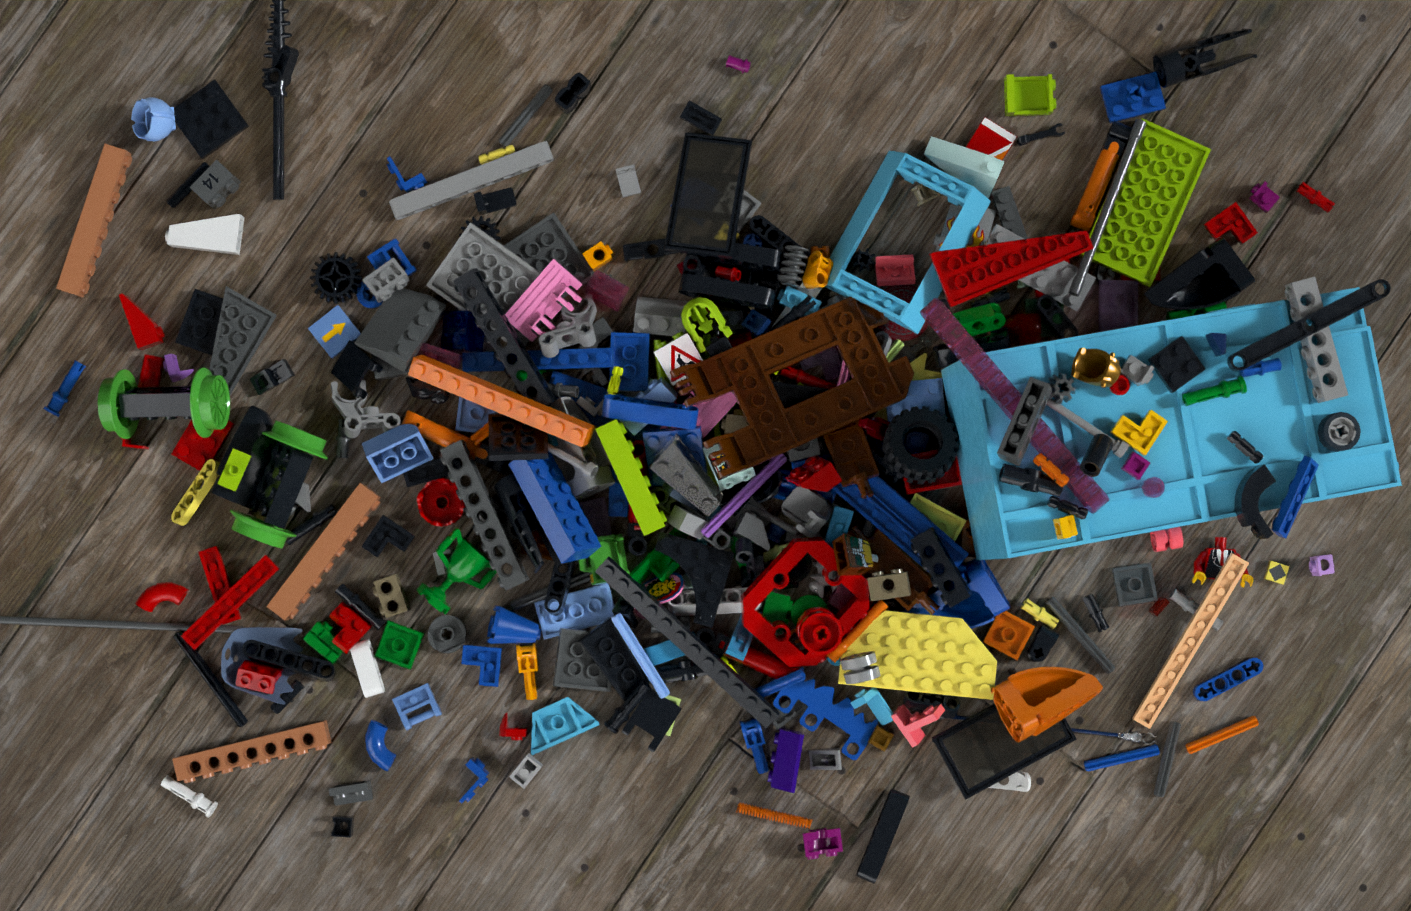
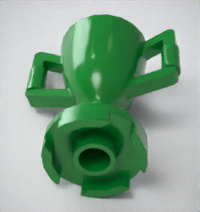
(463, 565)

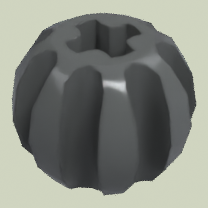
(1066, 387)

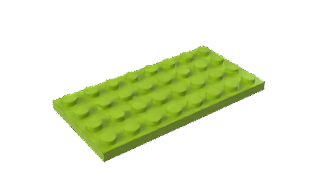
(1150, 203)

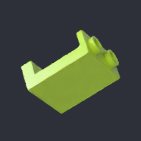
(1029, 95)

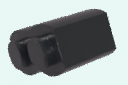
(576, 90)

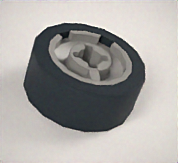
(1330, 437)

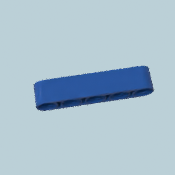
(649, 411)

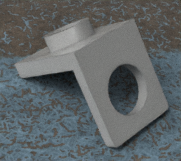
(628, 181)

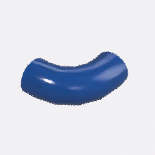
(376, 747)

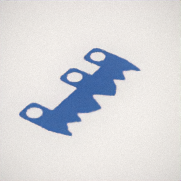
(820, 704)

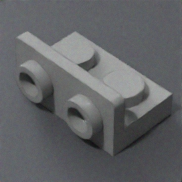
(386, 280)

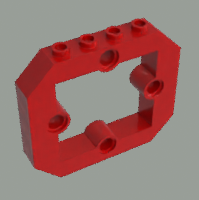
(765, 631)

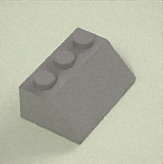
(659, 317)

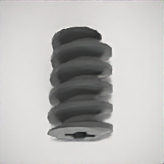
(792, 265)

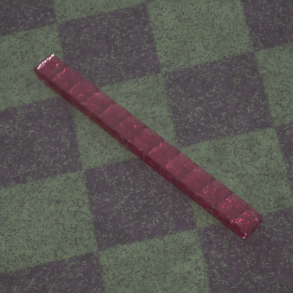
(1008, 398)

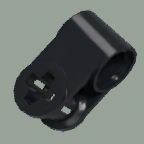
(1043, 640)

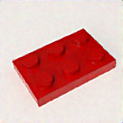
(198, 450)

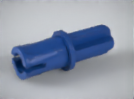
(1262, 367)

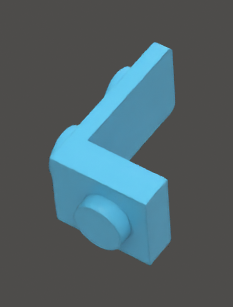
(790, 297)
(875, 703)

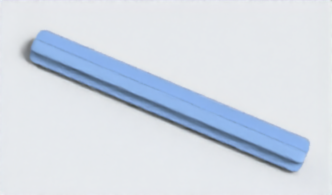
(640, 655)

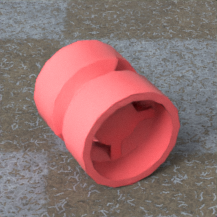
(1166, 538)

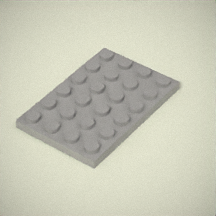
(501, 269)

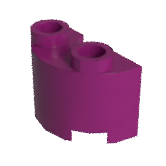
(822, 841)

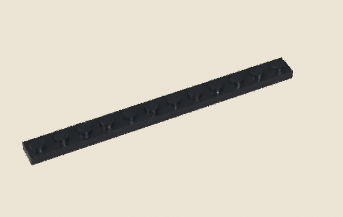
(687, 642)

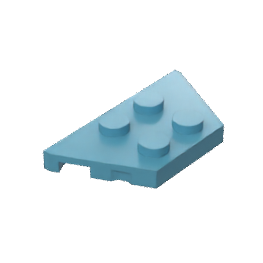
(558, 723)

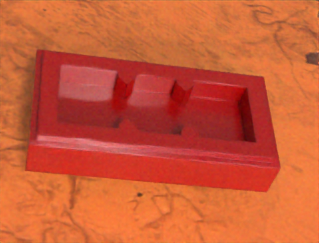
(151, 371)

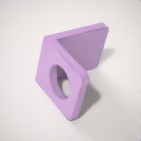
(1315, 565)

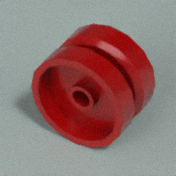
(823, 641)

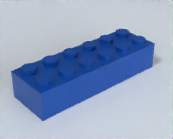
(556, 508)

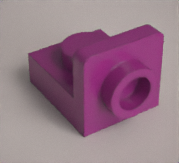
(1263, 196)

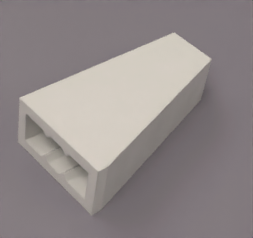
(212, 234)

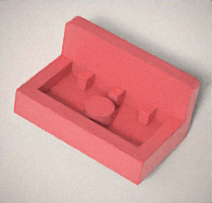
(895, 270)

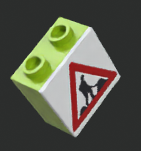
(677, 353)

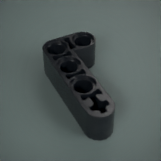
(780, 242)
(997, 340)

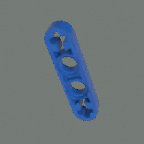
(1228, 680)

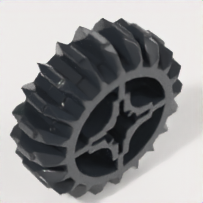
(336, 286)

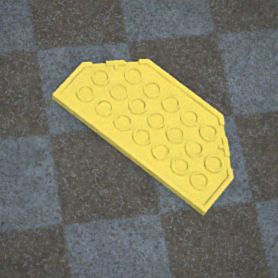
(926, 655)

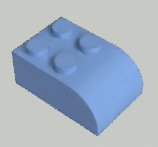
(396, 451)

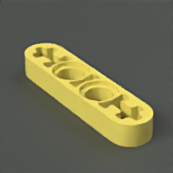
(185, 510)

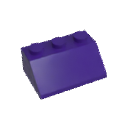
(786, 760)

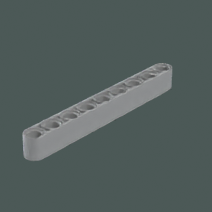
(471, 180)

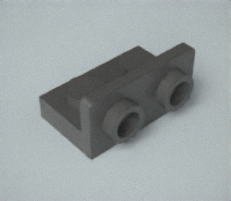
(351, 792)

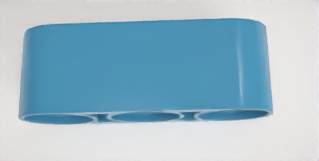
(663, 652)

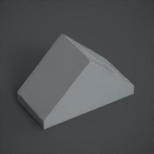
(686, 522)
(825, 759)

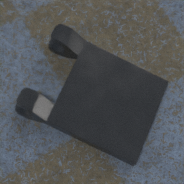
(352, 368)
(654, 717)

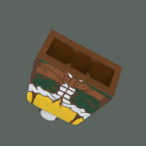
(853, 555)

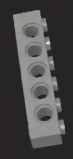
(1325, 346)

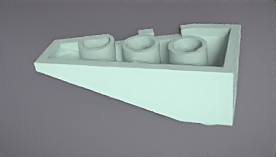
(965, 164)

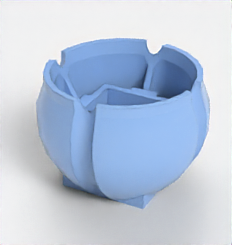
(153, 119)

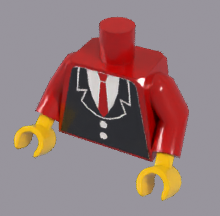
(1211, 561)

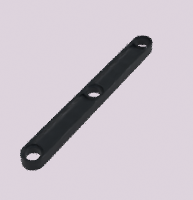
(1321, 319)

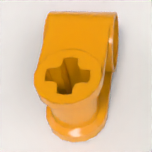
(817, 272)

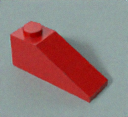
(143, 328)

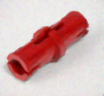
(1315, 197)

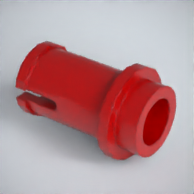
(728, 273)

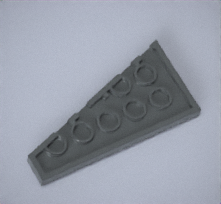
(238, 336)

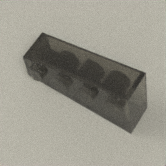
(686, 476)

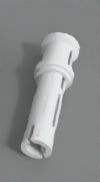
(196, 800)

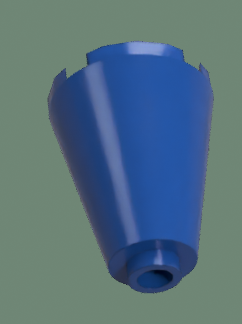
(511, 628)

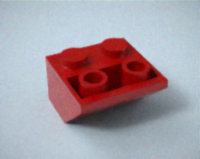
(815, 475)

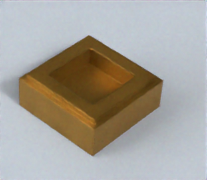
(880, 738)

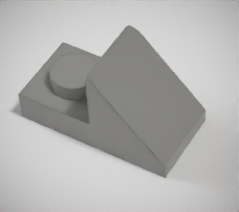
(303, 499)
(526, 770)

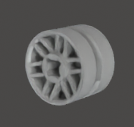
(860, 667)

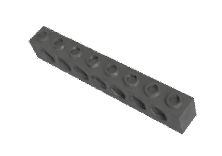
(448, 456)

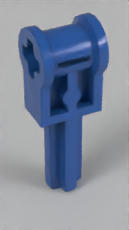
(754, 739)

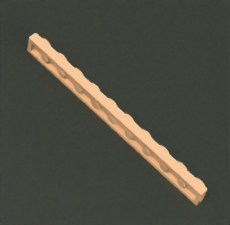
(1190, 640)

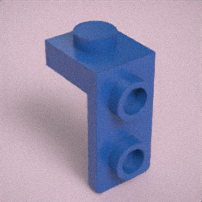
(410, 185)
(478, 769)

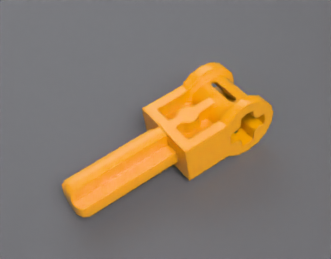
(528, 665)

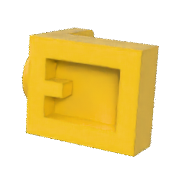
(1065, 527)

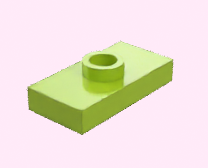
(234, 470)

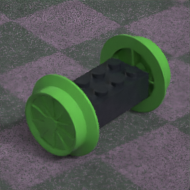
(203, 402)
(279, 485)

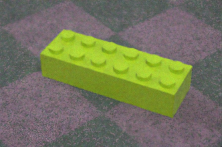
(630, 477)

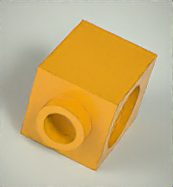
(596, 264)

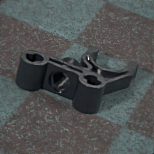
(754, 564)

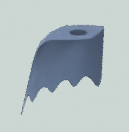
(274, 636)

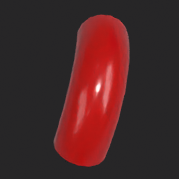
(161, 592)

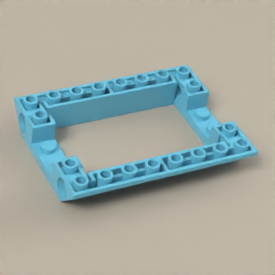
(913, 170)

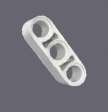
(367, 668)

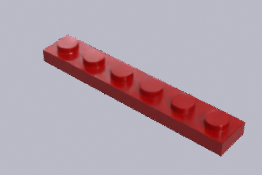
(230, 602)

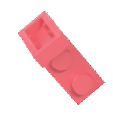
(911, 725)

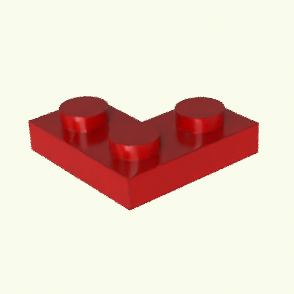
(1234, 220)
(353, 627)

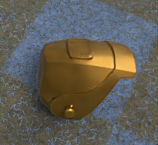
(1096, 367)

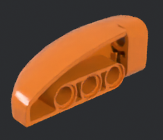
(1041, 698)

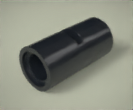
(1096, 455)

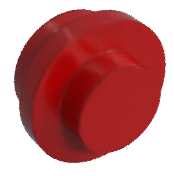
(1121, 386)

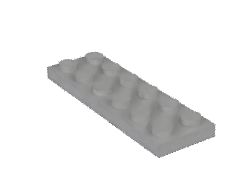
(1051, 280)

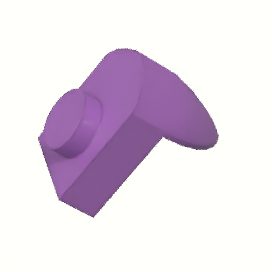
(172, 367)

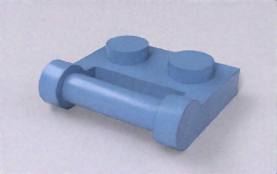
(413, 700)

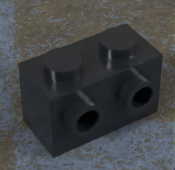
(733, 320)

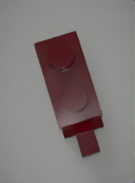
(875, 427)

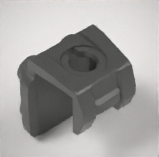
(807, 509)

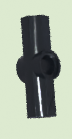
(1029, 480)
(682, 671)

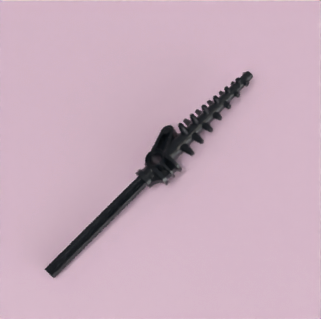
(276, 81)

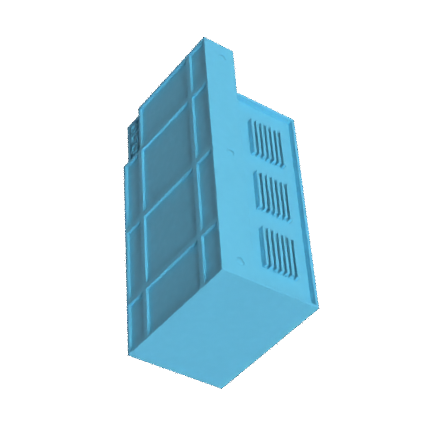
(1192, 449)

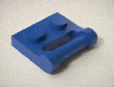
(381, 256)

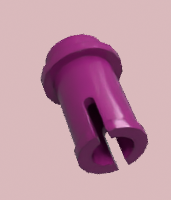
(738, 64)

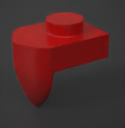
(514, 733)

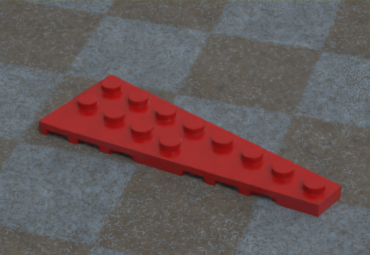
(982, 268)

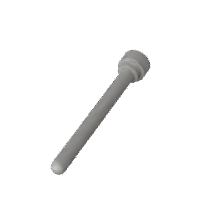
(1119, 447)
(588, 469)

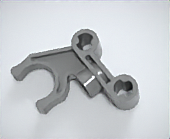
(574, 330)
(361, 417)

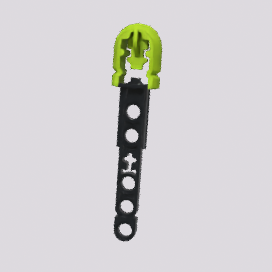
(697, 311)

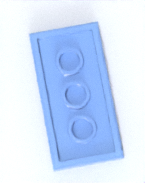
(581, 611)

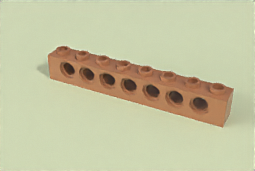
(184, 763)

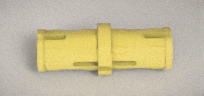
(1039, 613)

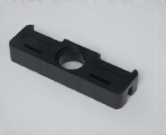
(639, 250)

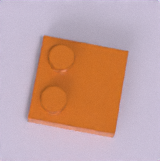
(1009, 634)

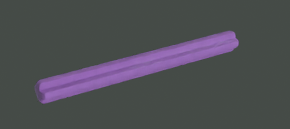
(743, 495)

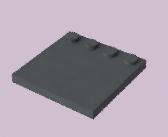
(547, 242)

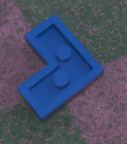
(489, 661)

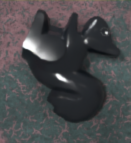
(427, 391)

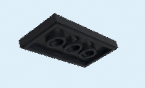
(614, 658)

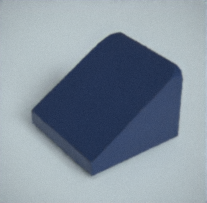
(1217, 342)

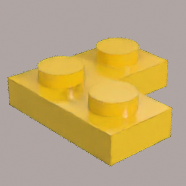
(1139, 436)

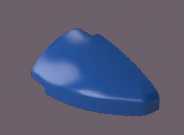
(978, 609)

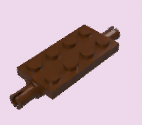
(852, 457)
(891, 558)

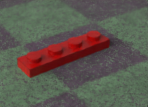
(217, 576)

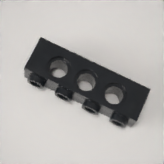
(951, 572)

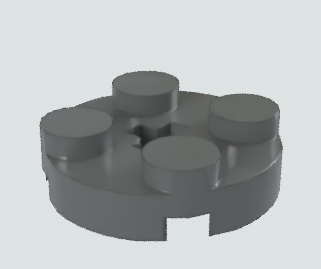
(452, 624)

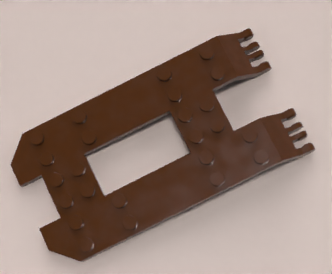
(779, 430)

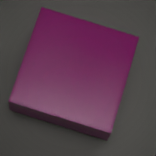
(1135, 465)

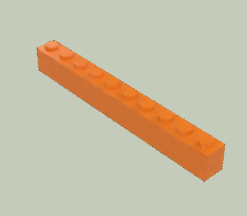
(501, 400)

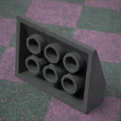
(401, 327)

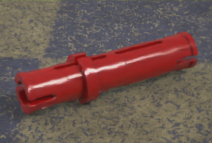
(805, 378)

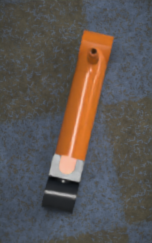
(1100, 177)
(444, 437)

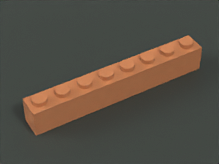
(94, 221)
(324, 551)

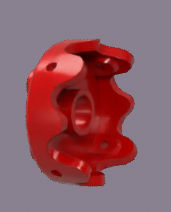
(428, 507)

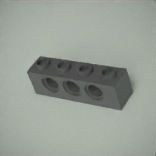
(1024, 421)

